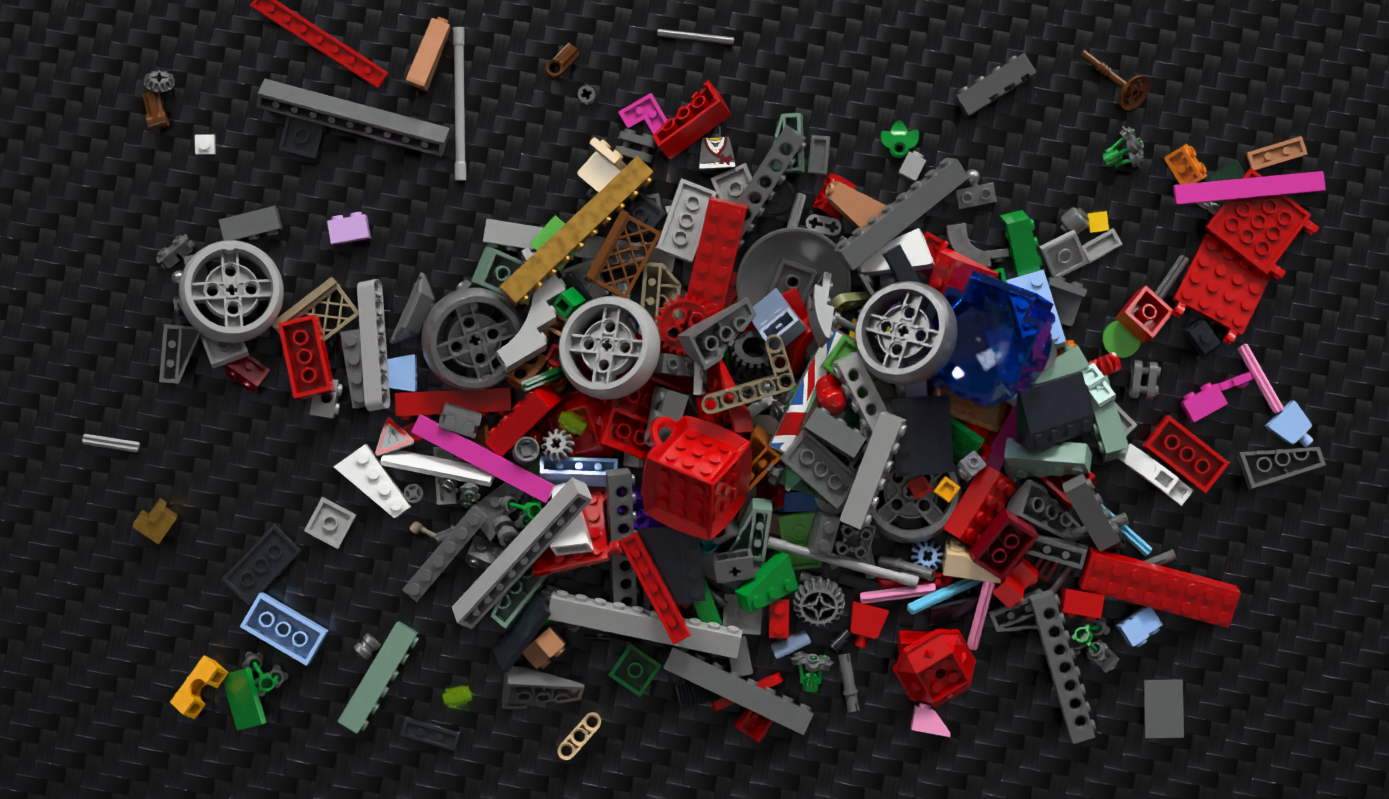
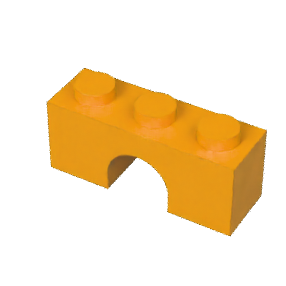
(188, 697)

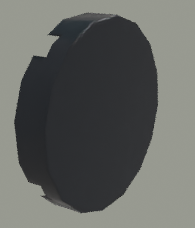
(782, 198)

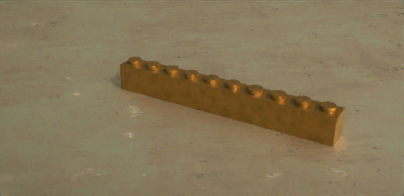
(576, 231)

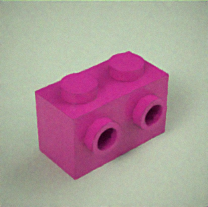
(1204, 402)

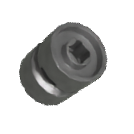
(525, 451)

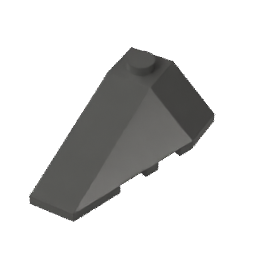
(712, 337)
(528, 687)

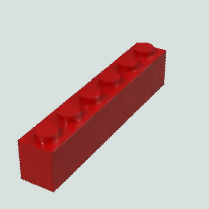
(432, 402)

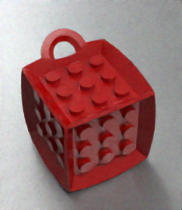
(695, 476)

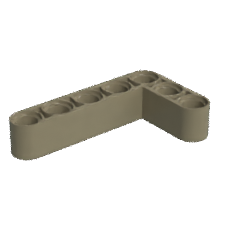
(755, 385)

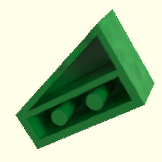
(1022, 243)

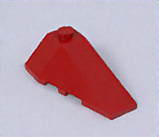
(736, 418)

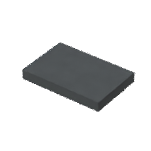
(1163, 708)

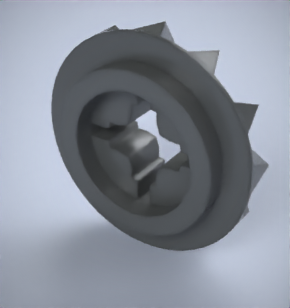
(167, 81)

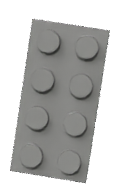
(685, 221)

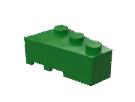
(770, 583)

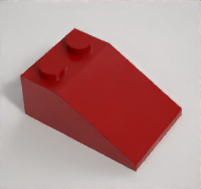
(954, 271)

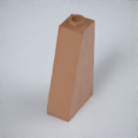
(428, 54)
(852, 204)

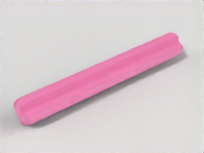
(1260, 378)
(897, 593)
(980, 615)

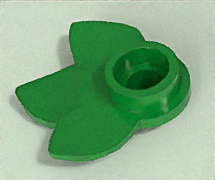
(899, 137)

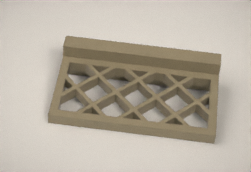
(317, 297)

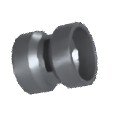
(367, 646)

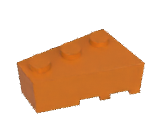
(761, 454)

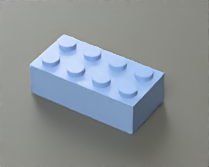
(1038, 283)
(284, 628)

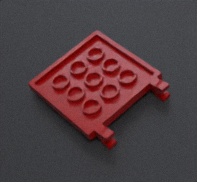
(1260, 228)
(1221, 287)
(596, 523)

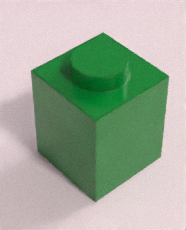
(568, 302)

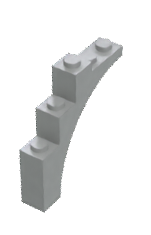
(529, 340)

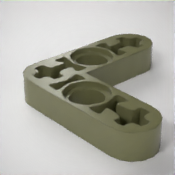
(849, 301)

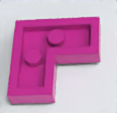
(644, 109)

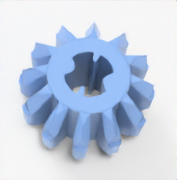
(933, 556)

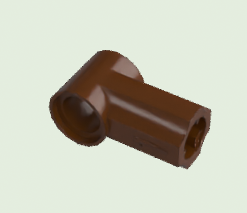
(563, 61)
(156, 115)

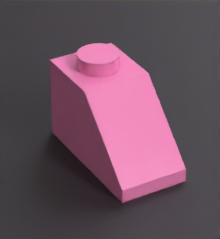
(928, 721)

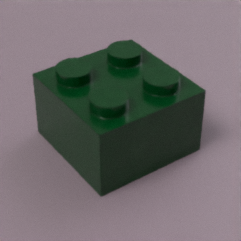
(635, 669)

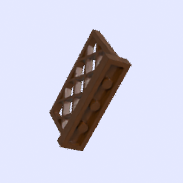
(607, 248)

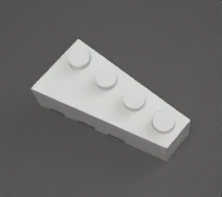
(372, 478)

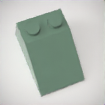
(495, 269)

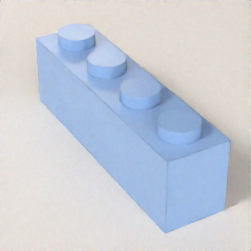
(587, 470)

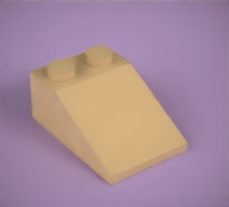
(959, 563)

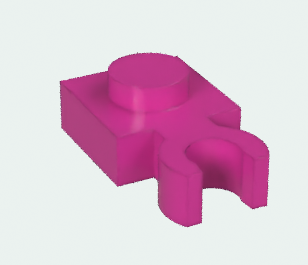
(1239, 381)

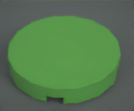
(1119, 340)

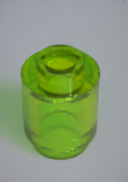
(572, 423)
(457, 696)

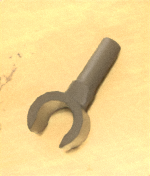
(417, 526)

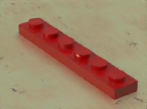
(655, 588)

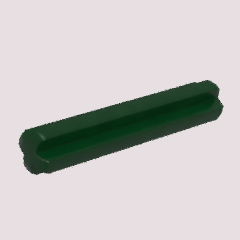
(542, 379)

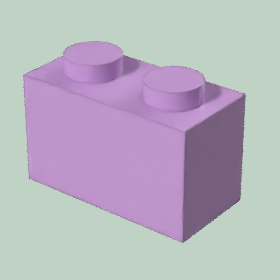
(348, 229)

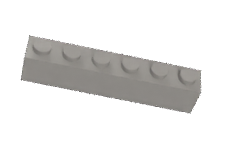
(873, 470)

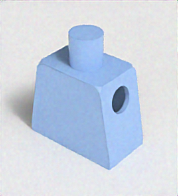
(403, 373)
(1291, 425)

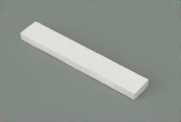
(437, 467)

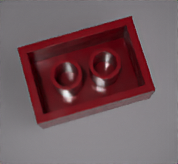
(1003, 544)

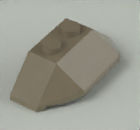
(657, 288)

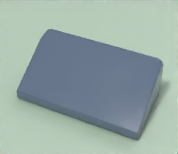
(788, 645)

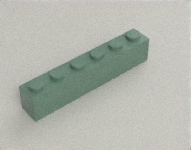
(378, 676)

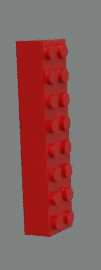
(716, 255)
(1159, 587)

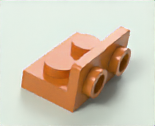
(1185, 165)

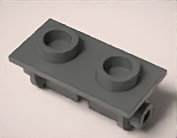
(180, 246)

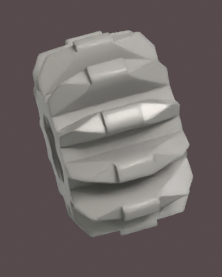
(550, 447)

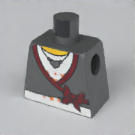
(716, 152)

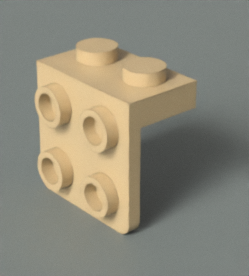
(601, 165)

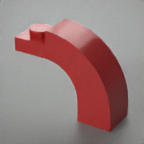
(796, 350)

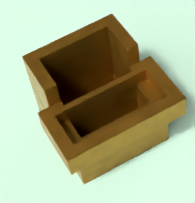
(155, 523)

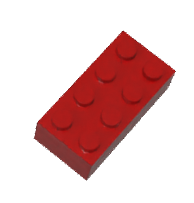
(306, 357)
(522, 419)
(1185, 454)
(980, 505)

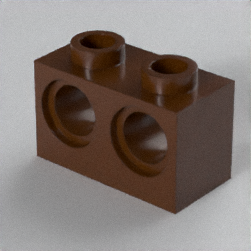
(528, 371)

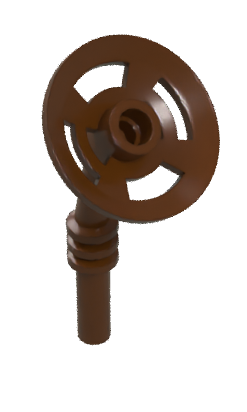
(1127, 87)

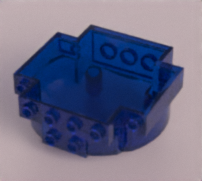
(999, 340)

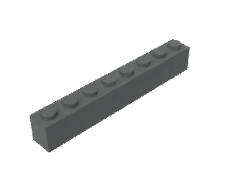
(901, 213)
(738, 690)

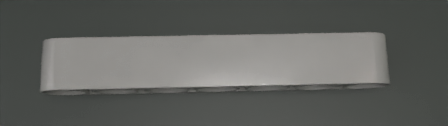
(373, 345)

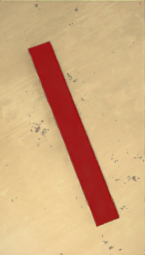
(321, 41)

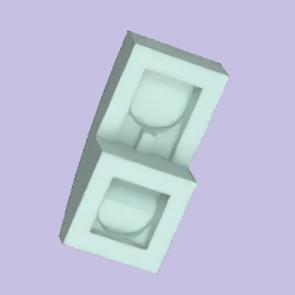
(1097, 385)

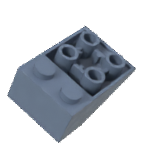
(777, 317)

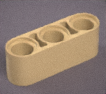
(575, 744)

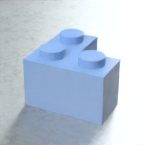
(1139, 626)

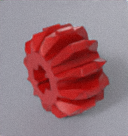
(1107, 364)

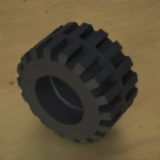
(748, 366)

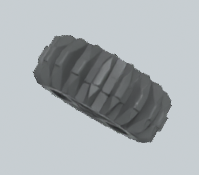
(804, 602)

